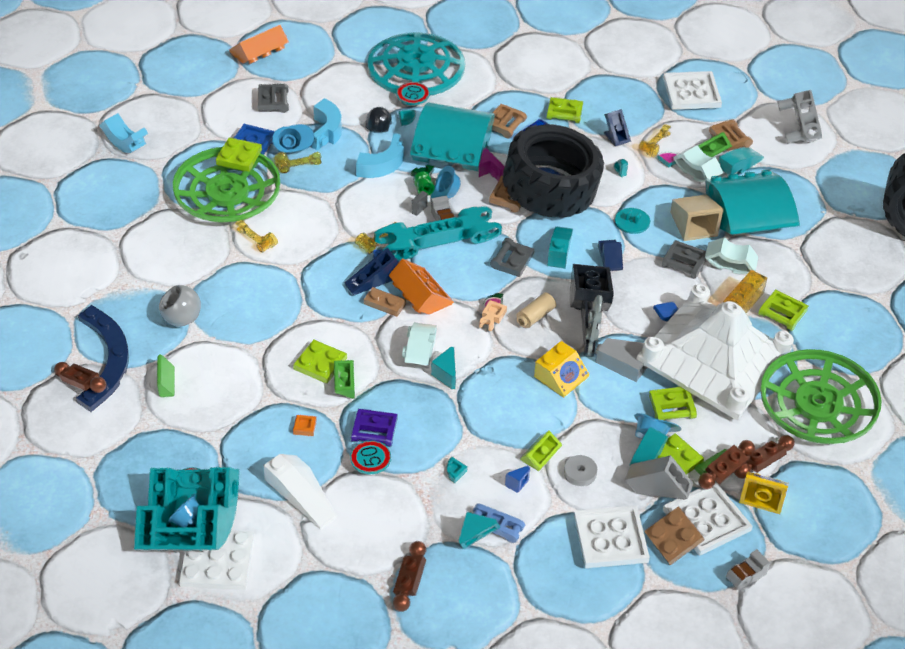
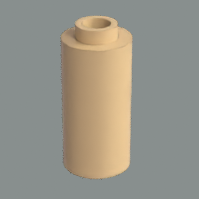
(536, 310)

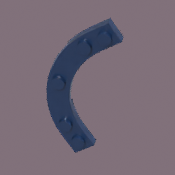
(117, 356)

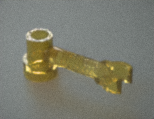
(651, 147)
(284, 164)
(366, 242)
(263, 243)

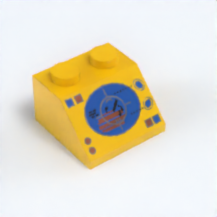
(561, 369)
(763, 492)

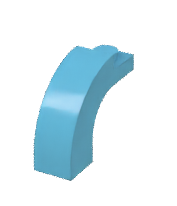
(330, 116)
(121, 135)
(382, 163)

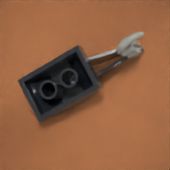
(593, 290)

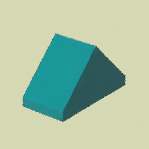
(444, 368)
(475, 528)

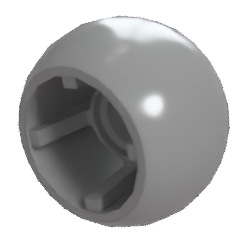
(180, 306)

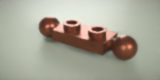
(80, 377)
(766, 455)
(726, 464)
(409, 576)

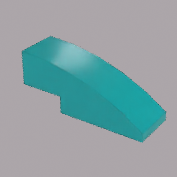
(739, 160)

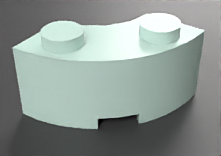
(698, 164)
(730, 256)
(420, 343)

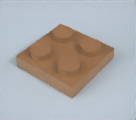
(674, 535)

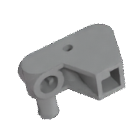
(805, 120)

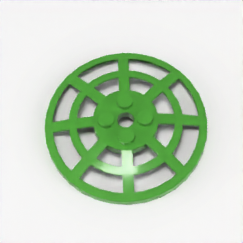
(218, 188)
(822, 390)

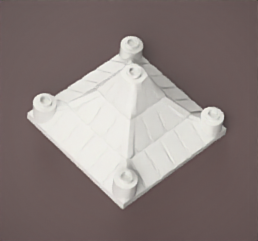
(714, 352)

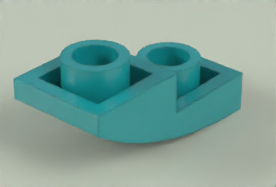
(650, 446)

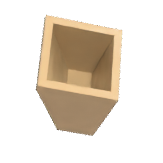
(696, 217)

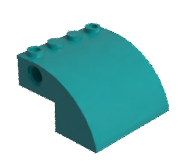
(451, 135)
(753, 202)
(168, 489)

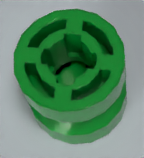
(423, 182)

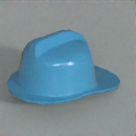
(293, 138)
(446, 183)
(646, 422)
(186, 514)

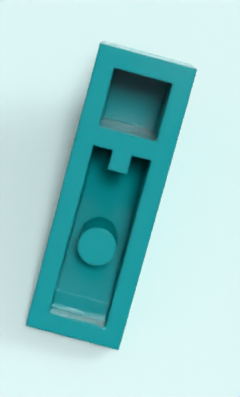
(559, 247)

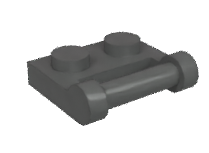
(267, 97)
(686, 254)
(517, 260)

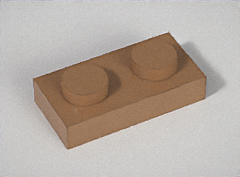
(384, 302)

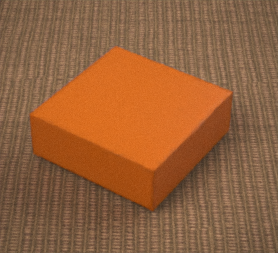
(304, 425)

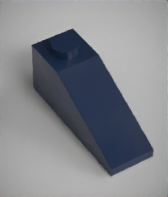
(373, 274)

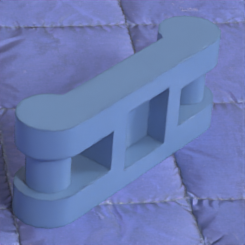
(503, 520)

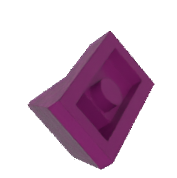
(491, 165)

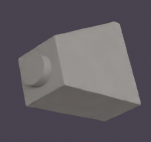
(621, 357)
(659, 478)

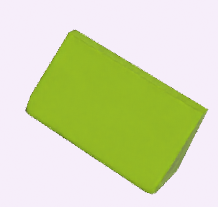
(541, 451)

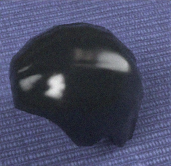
(378, 119)

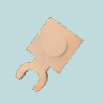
(492, 313)

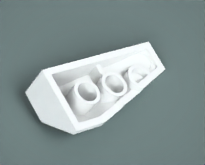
(300, 487)

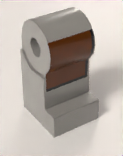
(440, 208)
(748, 570)

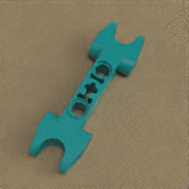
(466, 225)

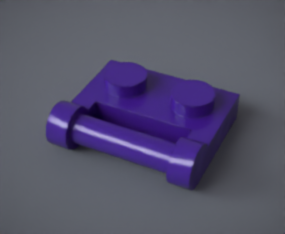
(376, 422)

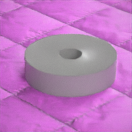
(583, 477)

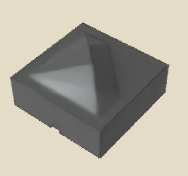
(419, 203)

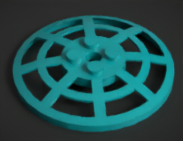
(425, 62)

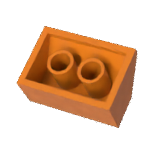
(260, 45)
(419, 287)

